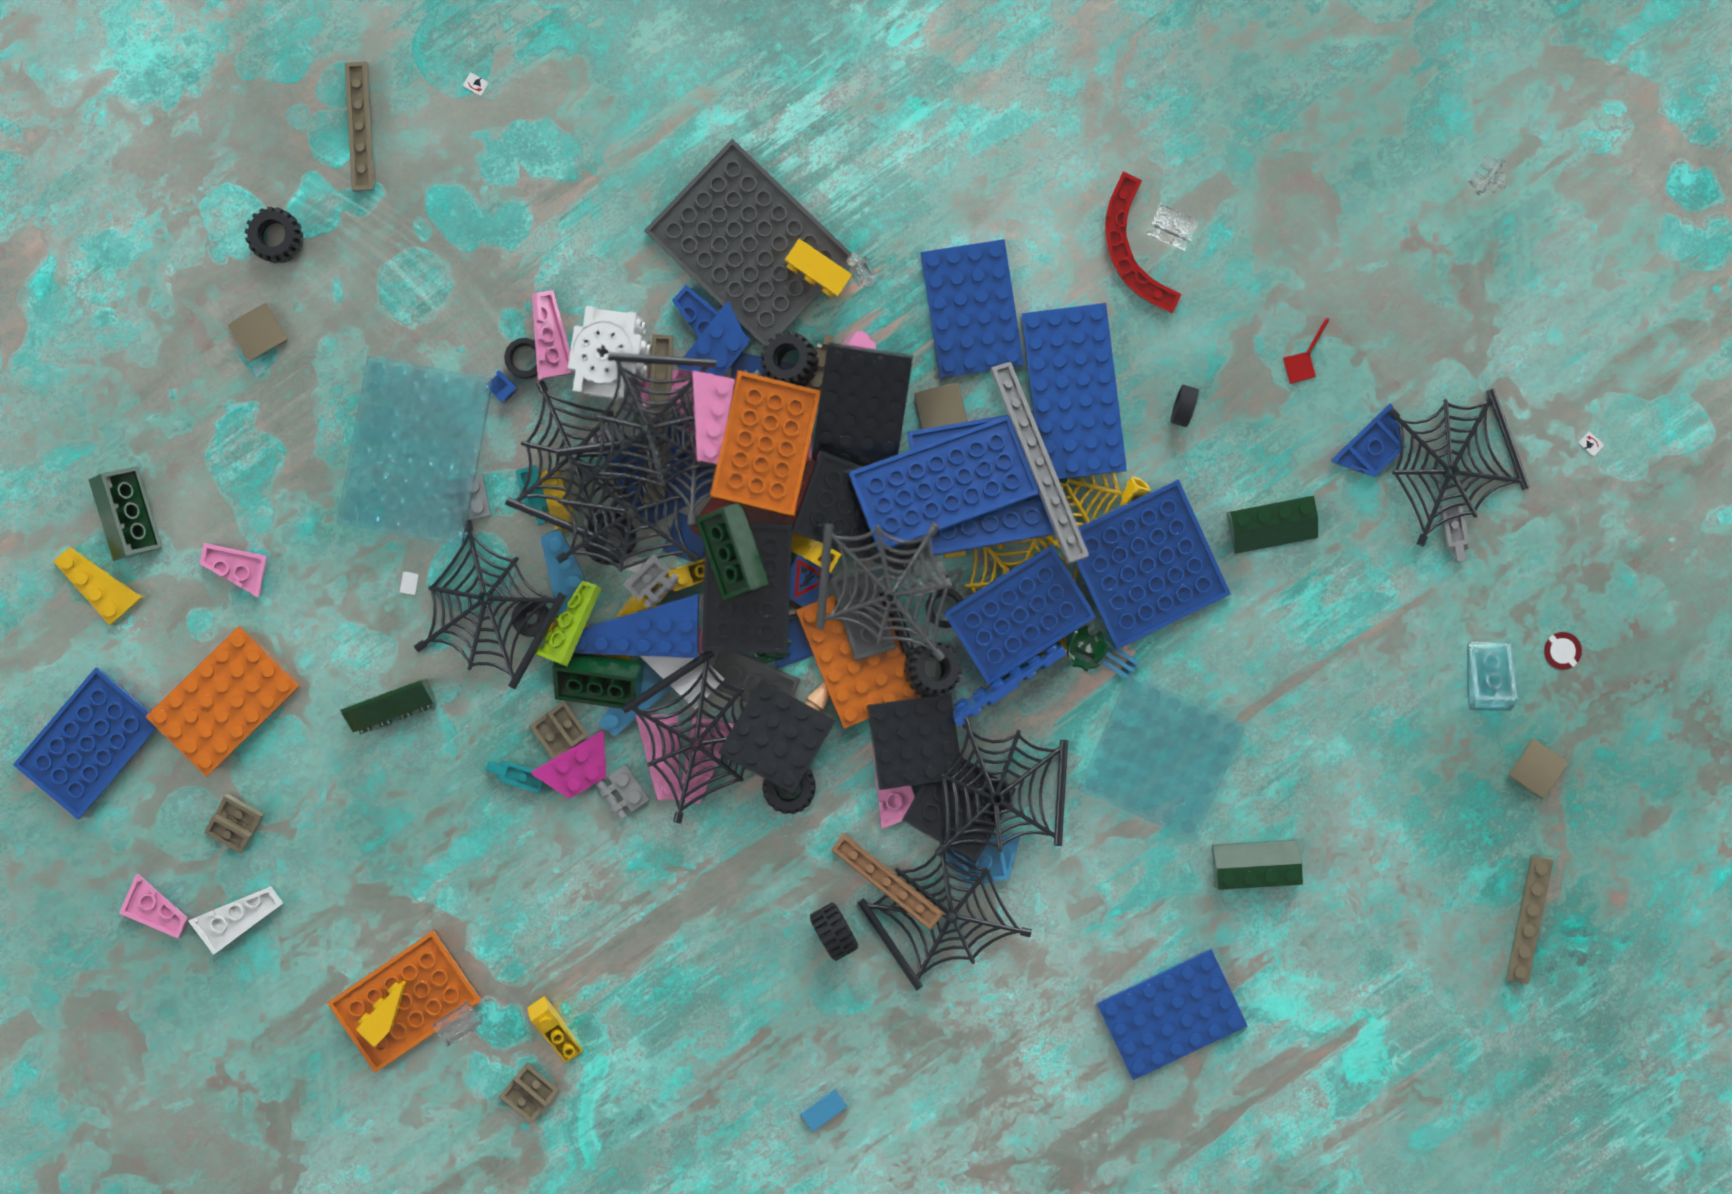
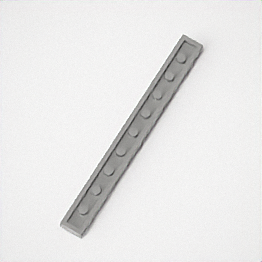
(1039, 463)

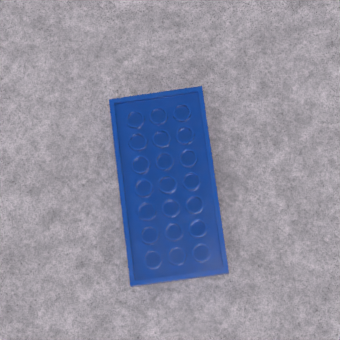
(1075, 389)
(945, 482)

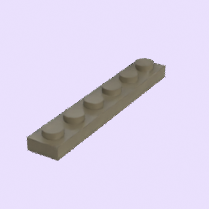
(359, 126)
(1529, 919)

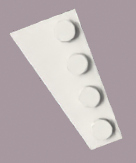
(231, 920)

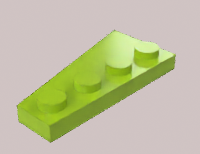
(565, 636)

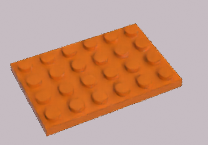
(765, 443)
(851, 682)
(222, 701)
(431, 992)

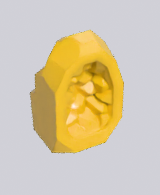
(1134, 489)

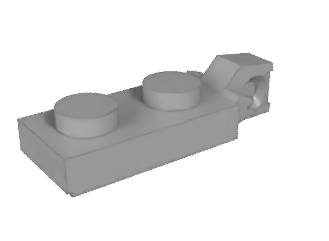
(1455, 533)

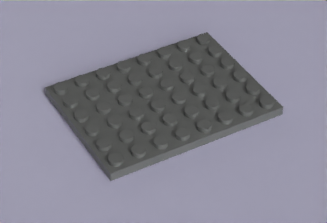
(734, 237)

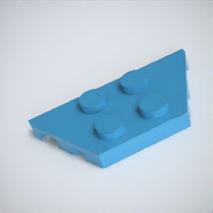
(998, 862)

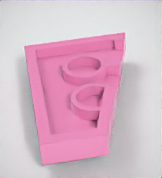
(237, 566)
(152, 908)

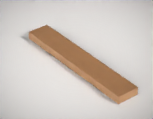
(887, 881)

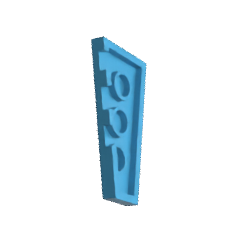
(563, 576)
(616, 720)

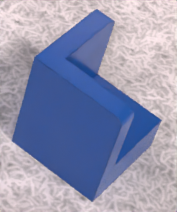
(503, 387)

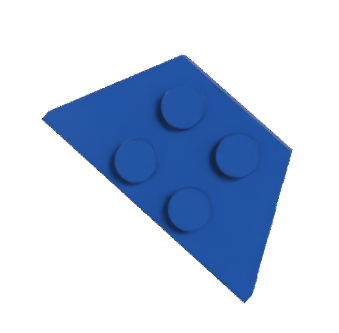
(719, 341)
(1373, 446)

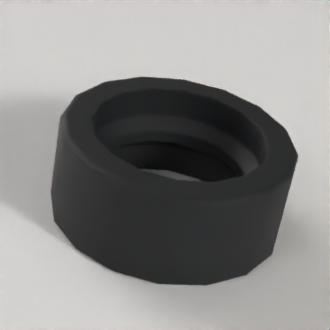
(508, 357)
(1184, 405)
(954, 594)

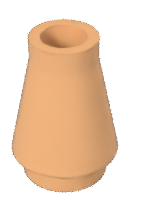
(818, 698)

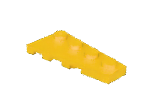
(101, 589)

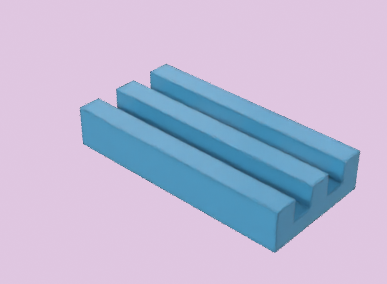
(1129, 668)

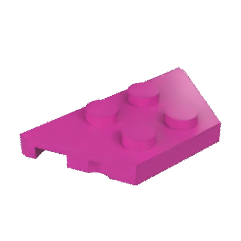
(576, 767)

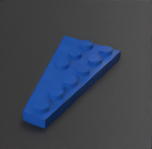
(655, 631)
(1003, 686)

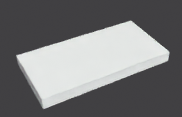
(667, 665)

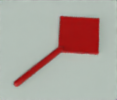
(1300, 366)

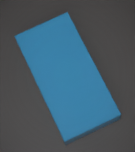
(823, 1110)

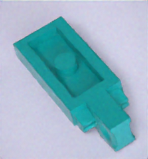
(539, 503)
(516, 775)

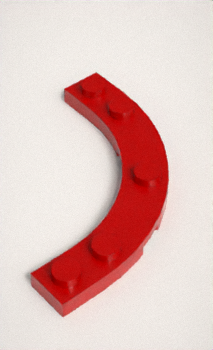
(1120, 251)

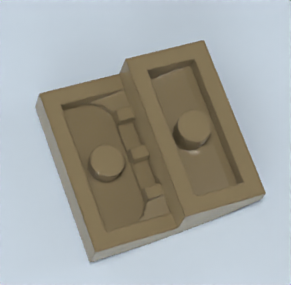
(257, 332)
(940, 406)
(558, 730)
(1537, 768)
(234, 823)
(528, 1093)

